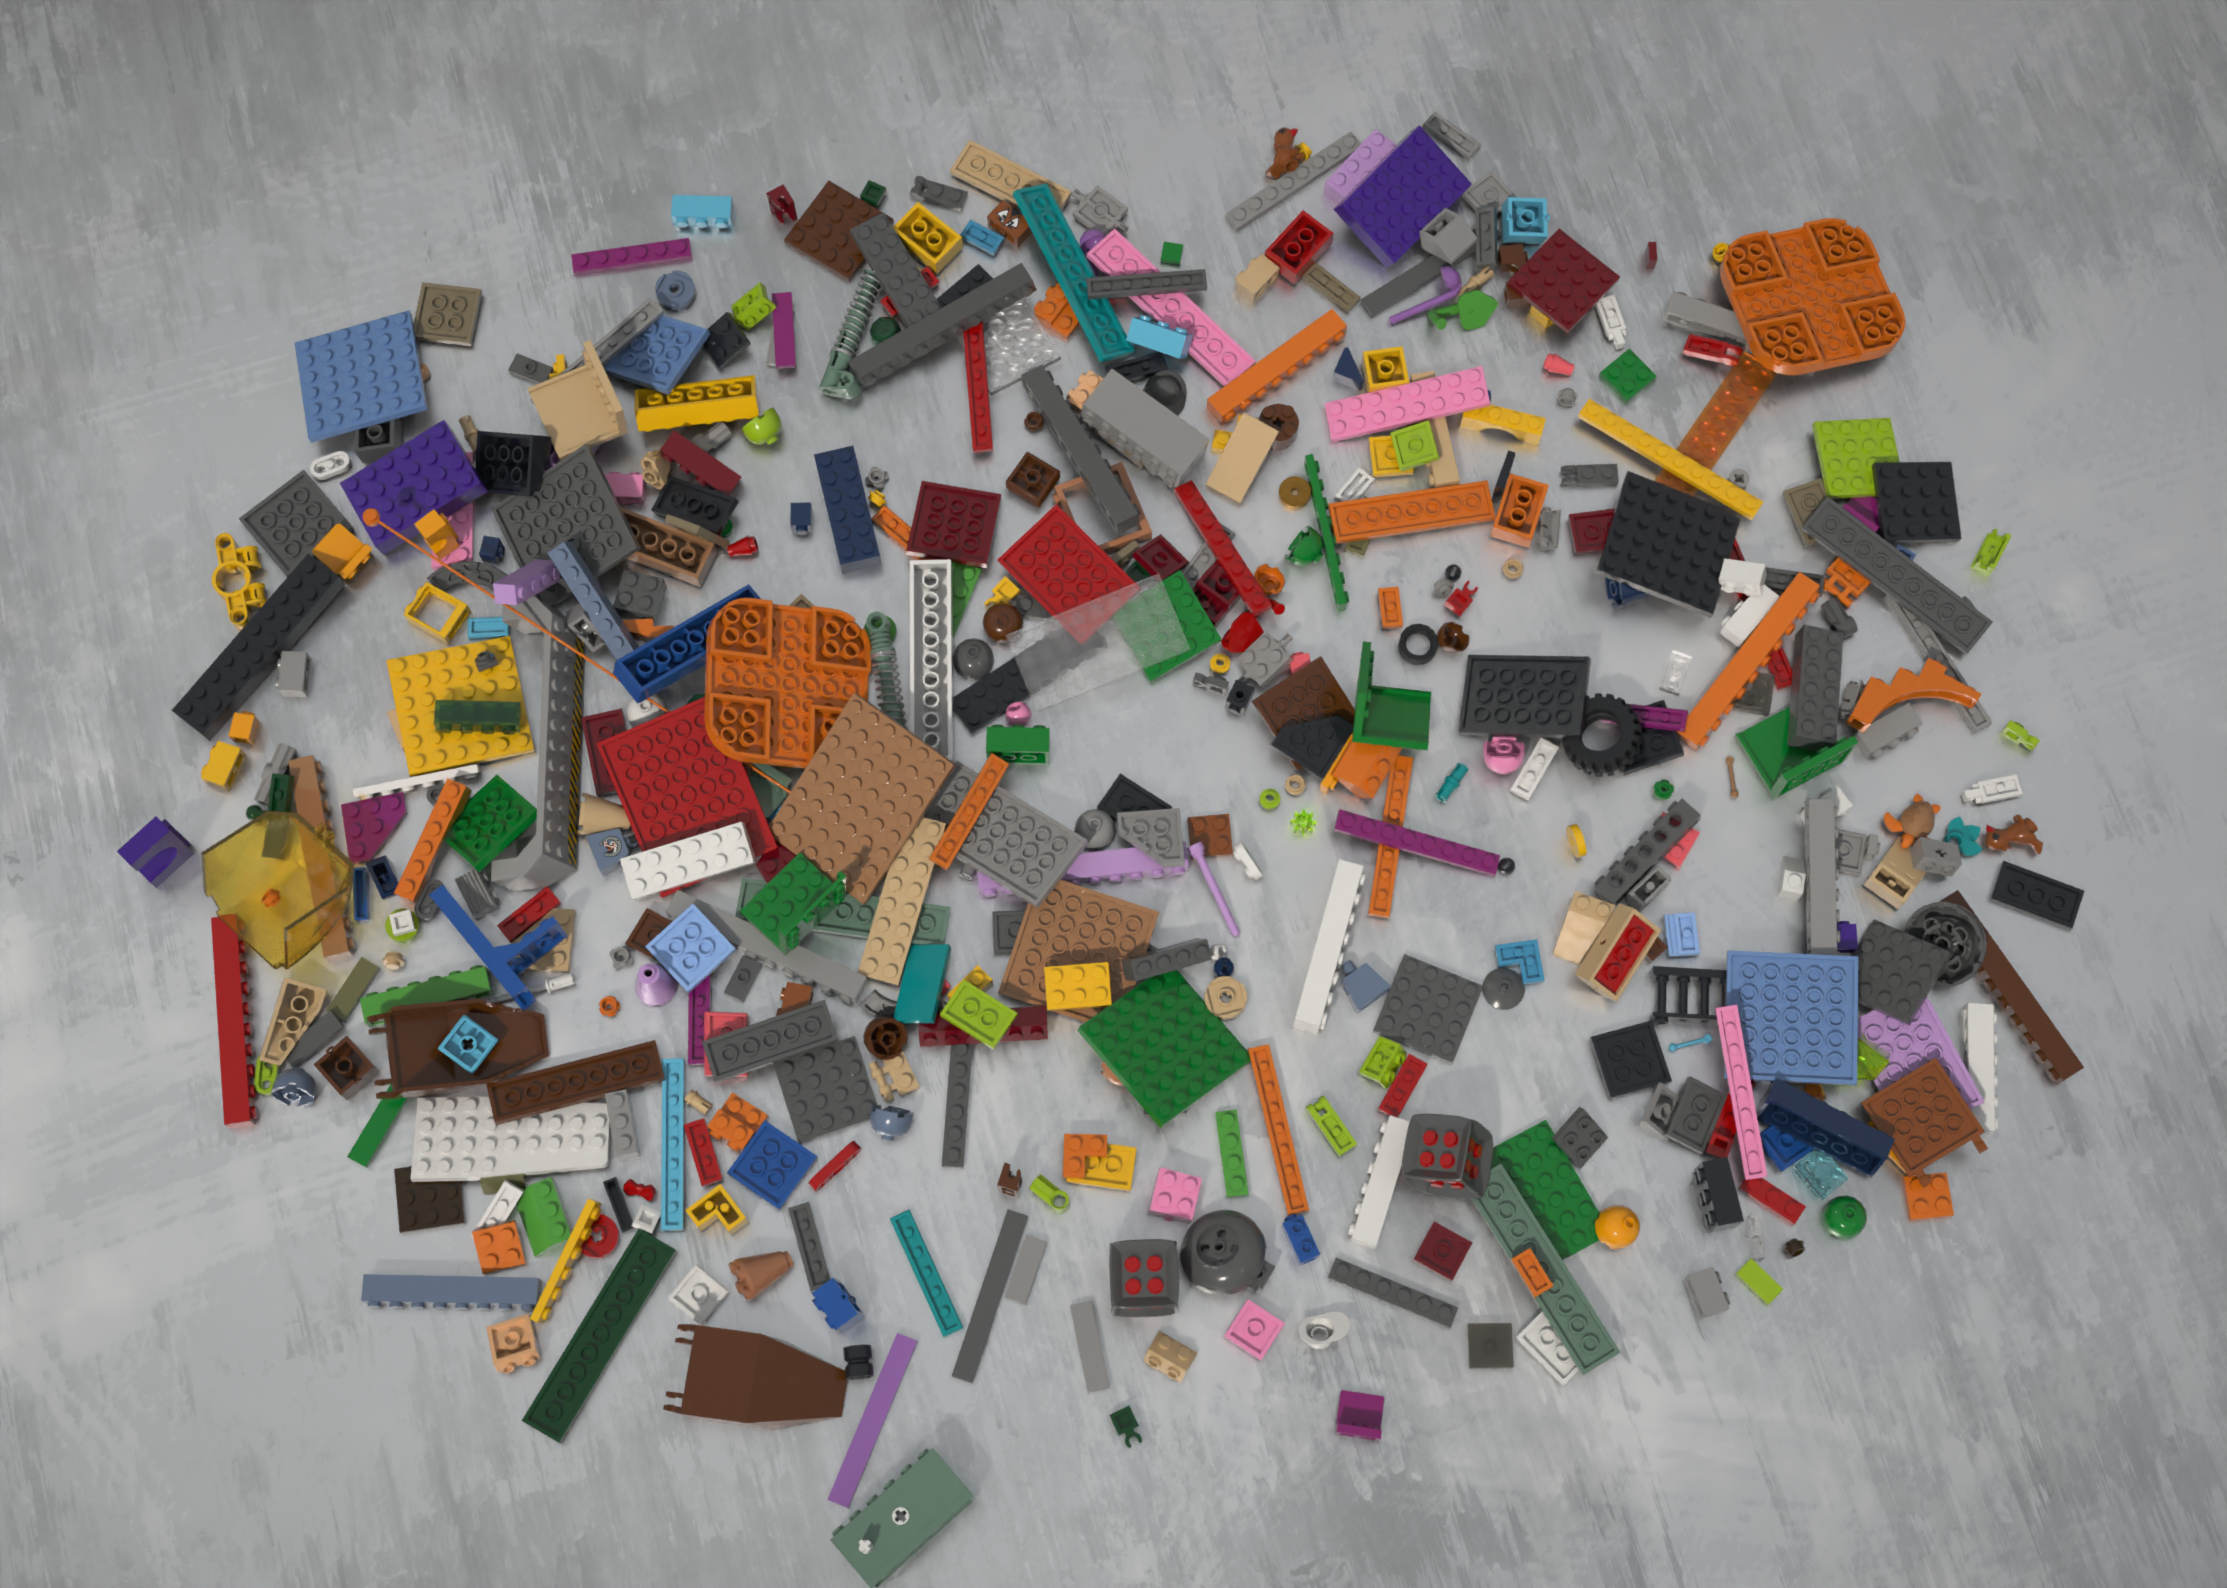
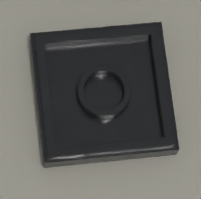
(1504, 474)

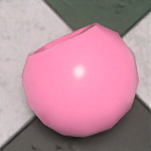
(1018, 714)

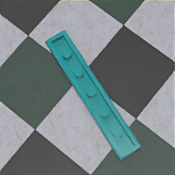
(926, 1273)

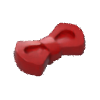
(632, 1188)

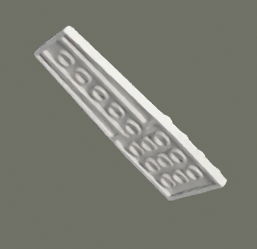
(461, 1142)

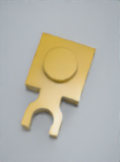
(1004, 591)

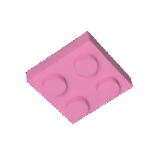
(1254, 1330)

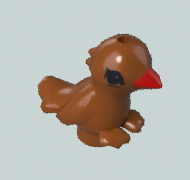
(1286, 156)
(2019, 832)

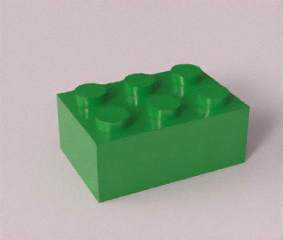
(1019, 744)

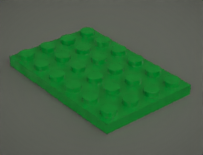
(1550, 1188)

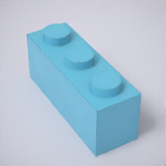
(702, 211)
(1159, 336)

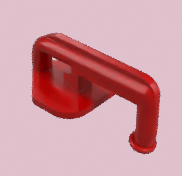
(1246, 630)

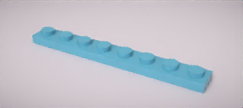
(673, 1145)

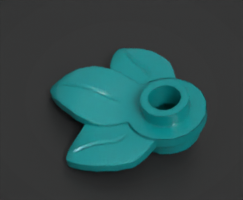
(1963, 836)

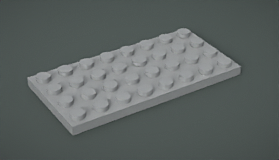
(1009, 839)

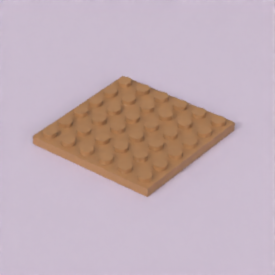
(1074, 929)

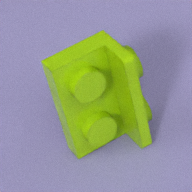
(752, 307)
(1383, 1061)

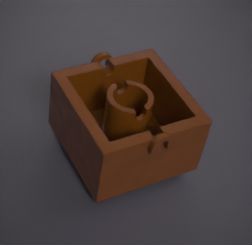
(346, 1067)

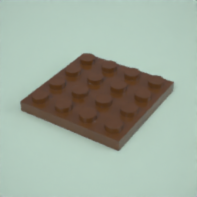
(825, 228)
(1304, 697)

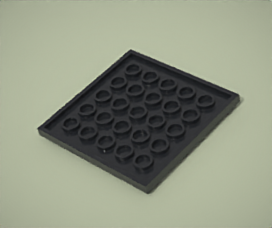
(1668, 544)

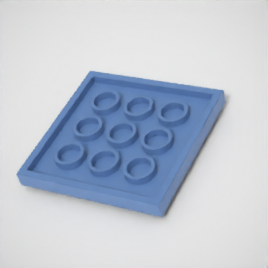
(659, 354)

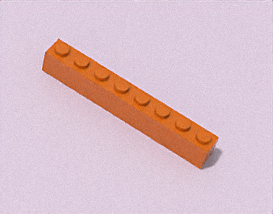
(1277, 366)

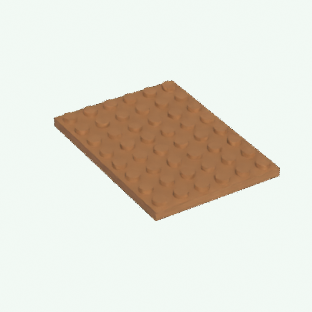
(860, 797)

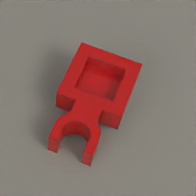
(1460, 600)

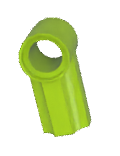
(1049, 1193)

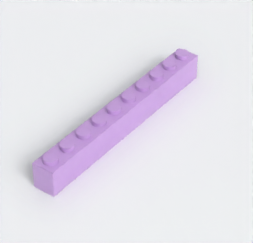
(1099, 867)

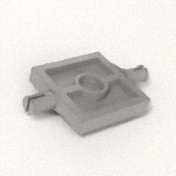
(1100, 210)
(1264, 659)

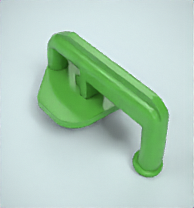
(1473, 309)

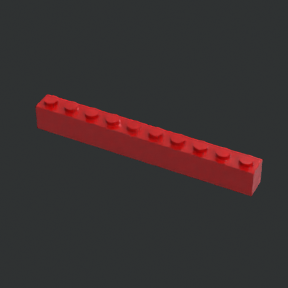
(234, 1026)

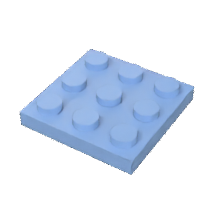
(690, 948)

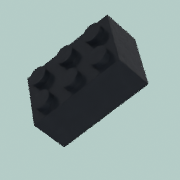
(1718, 1195)

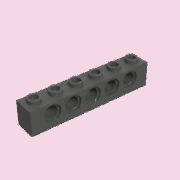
(1677, 810)

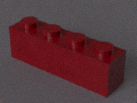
(699, 463)

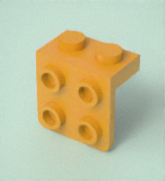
(341, 552)

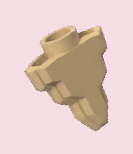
(655, 469)

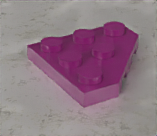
(371, 824)

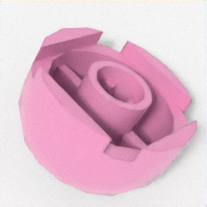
(1503, 754)

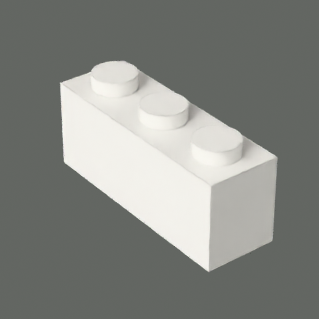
(1748, 616)

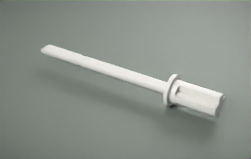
(550, 984)

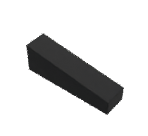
(619, 1204)

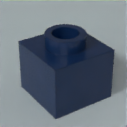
(491, 550)

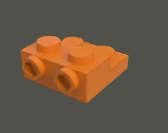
(1056, 312)
(736, 1122)

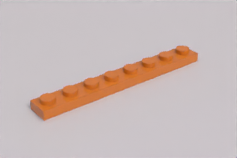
(1387, 856)
(1278, 1130)

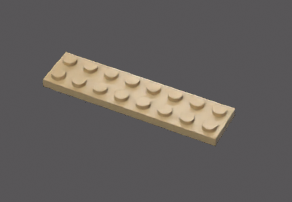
(901, 905)

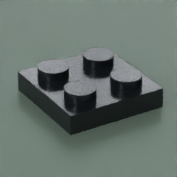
(725, 340)

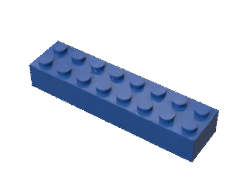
(671, 653)

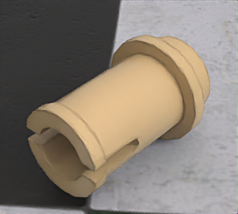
(698, 1102)

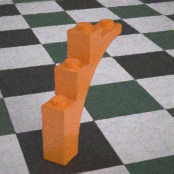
(1905, 685)

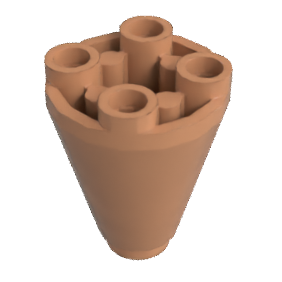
(759, 1272)

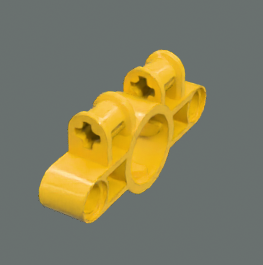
(236, 559)

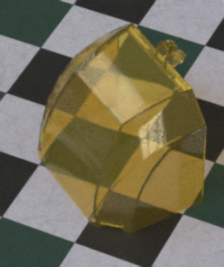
(290, 857)

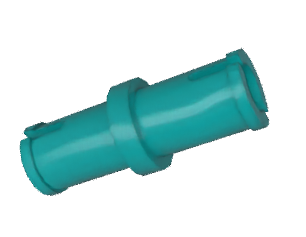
(1451, 782)

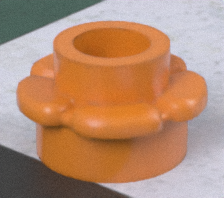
(271, 898)
(610, 1000)

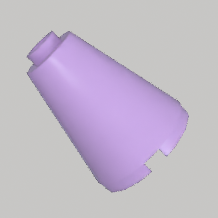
(655, 984)

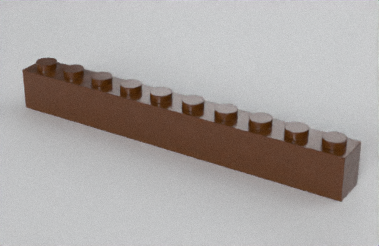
(2022, 1008)

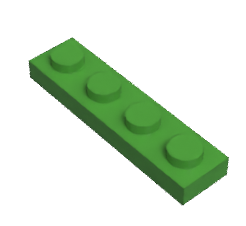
(1231, 1153)

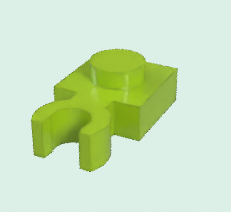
(2018, 734)

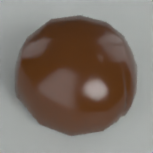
(1452, 638)

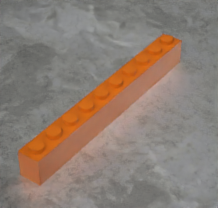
(1748, 660)

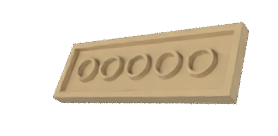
(1000, 175)

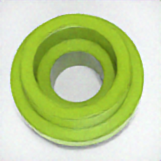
(1269, 804)

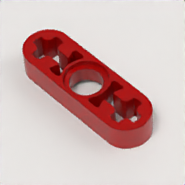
(834, 1166)

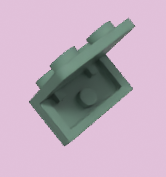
(769, 794)

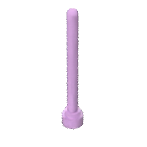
(1197, 852)

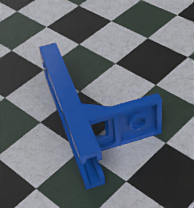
(502, 959)

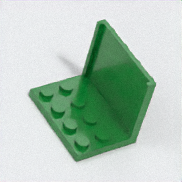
(1387, 713)
(1787, 766)
(794, 903)

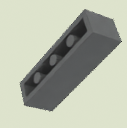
(1166, 959)

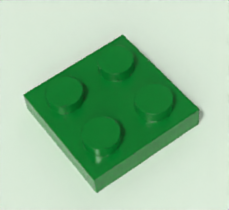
(1628, 375)

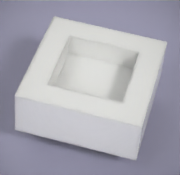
(402, 922)
(646, 1219)

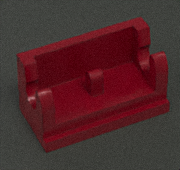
(781, 203)

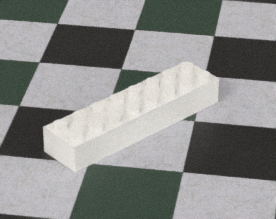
(1330, 941)

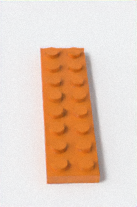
(1411, 512)

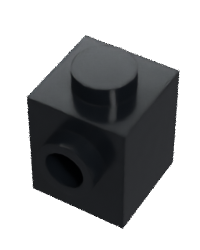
(1239, 698)

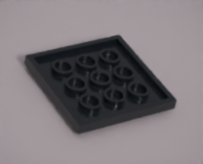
(1916, 502)

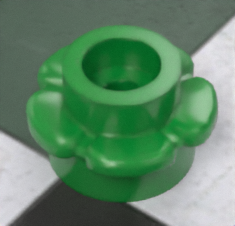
(1659, 793)

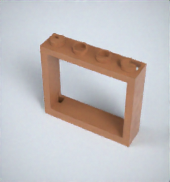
(1111, 547)

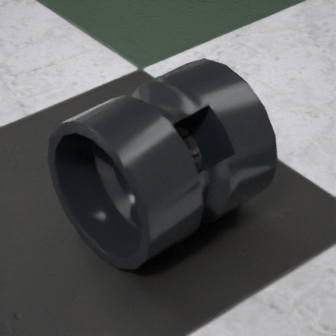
(858, 1362)

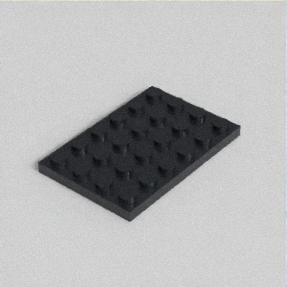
(1525, 696)

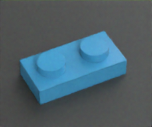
(982, 237)

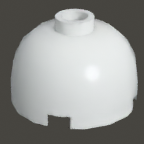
(645, 711)

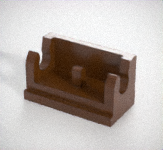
(1009, 1184)

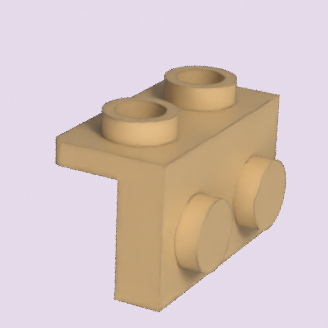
(1169, 1356)

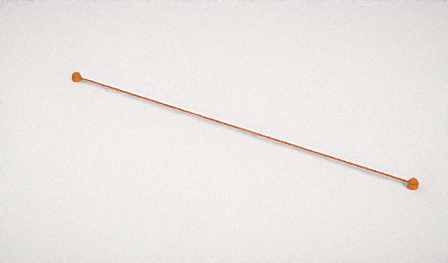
(372, 518)

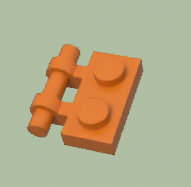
(1847, 578)

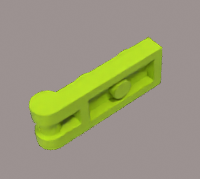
(1331, 1126)

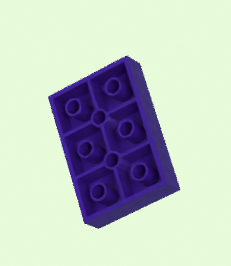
(1402, 196)
(412, 482)

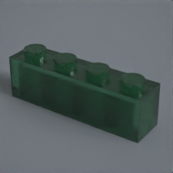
(477, 716)

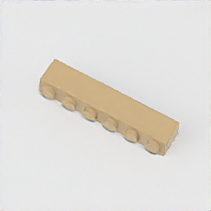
(1442, 471)

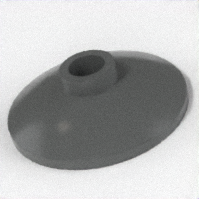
(1496, 995)

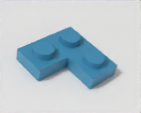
(1524, 954)

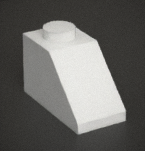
(1791, 878)

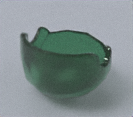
(884, 328)

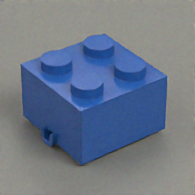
(836, 1304)

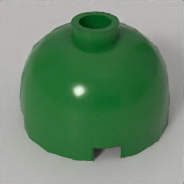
(1305, 548)
(1844, 1217)

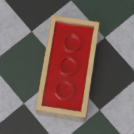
(1618, 952)

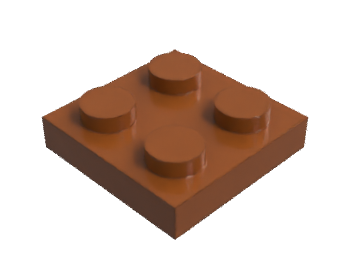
(1213, 832)

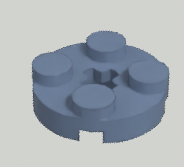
(672, 280)

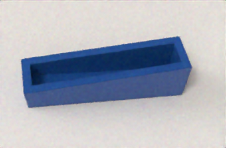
(361, 894)

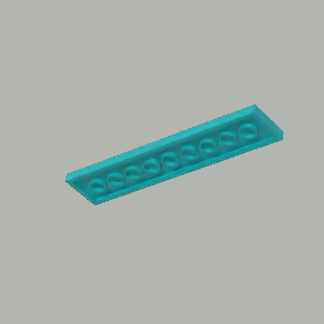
(1071, 271)

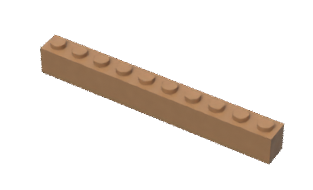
(313, 807)

